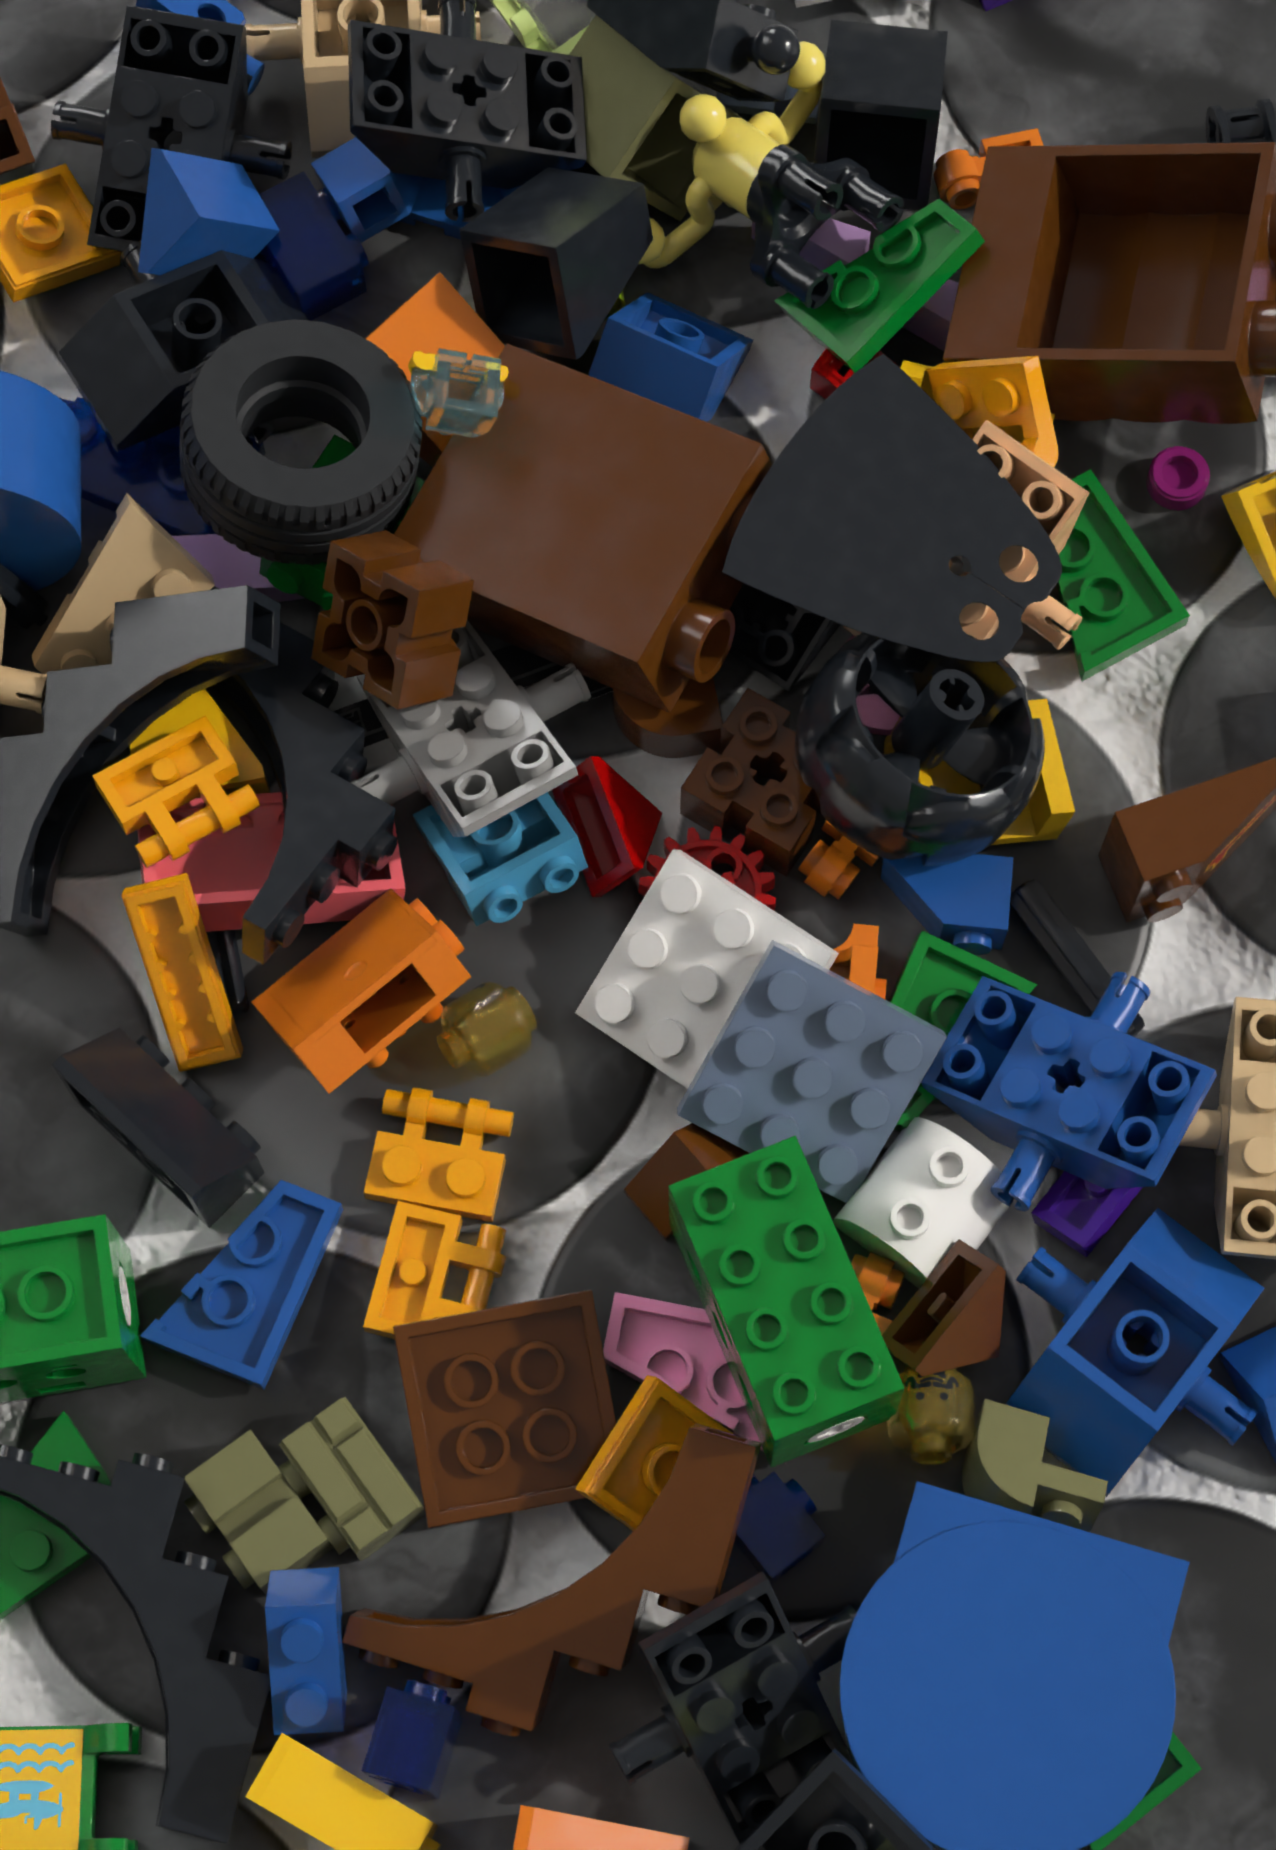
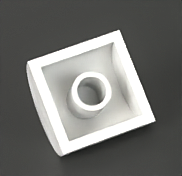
(923, 1200)

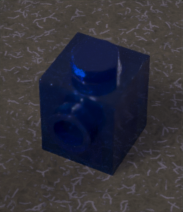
(777, 1526)

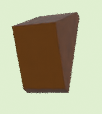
(680, 1157)
(952, 1315)

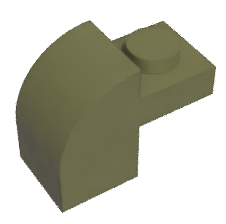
(1008, 1470)

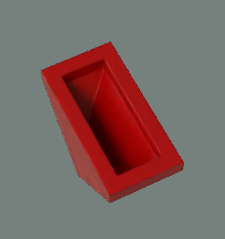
(610, 822)

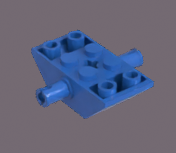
(1067, 1088)
(1099, 1393)

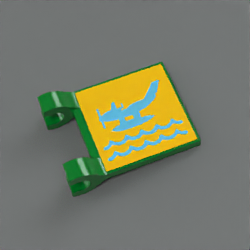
(52, 1784)

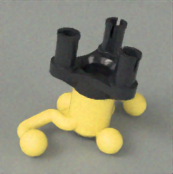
(771, 185)

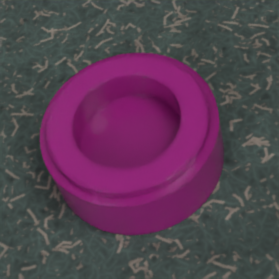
(1178, 478)

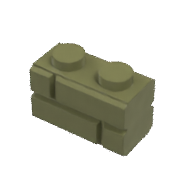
(351, 1480)

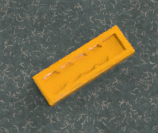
(182, 972)

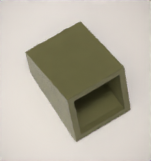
(636, 117)

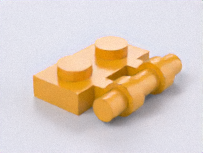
(167, 776)
(435, 1173)
(417, 1267)

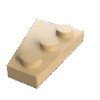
(130, 564)

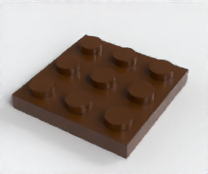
(505, 1405)

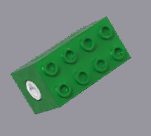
(784, 1301)
(67, 1309)

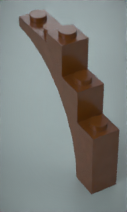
(515, 1652)

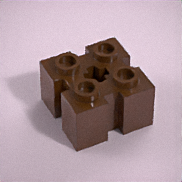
(392, 619)
(726, 791)

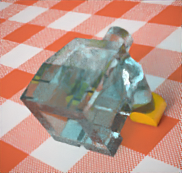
(457, 392)

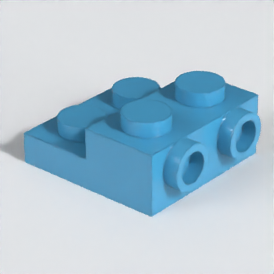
(506, 859)

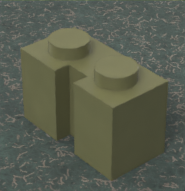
(255, 1512)

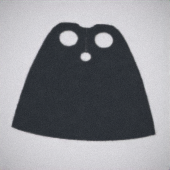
(873, 511)

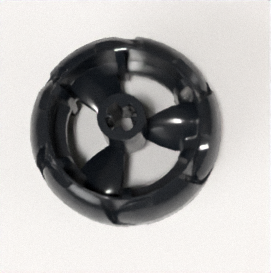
(950, 713)

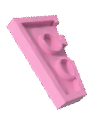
(681, 1351)

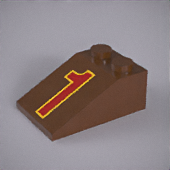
(1175, 842)

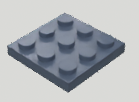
(813, 1063)

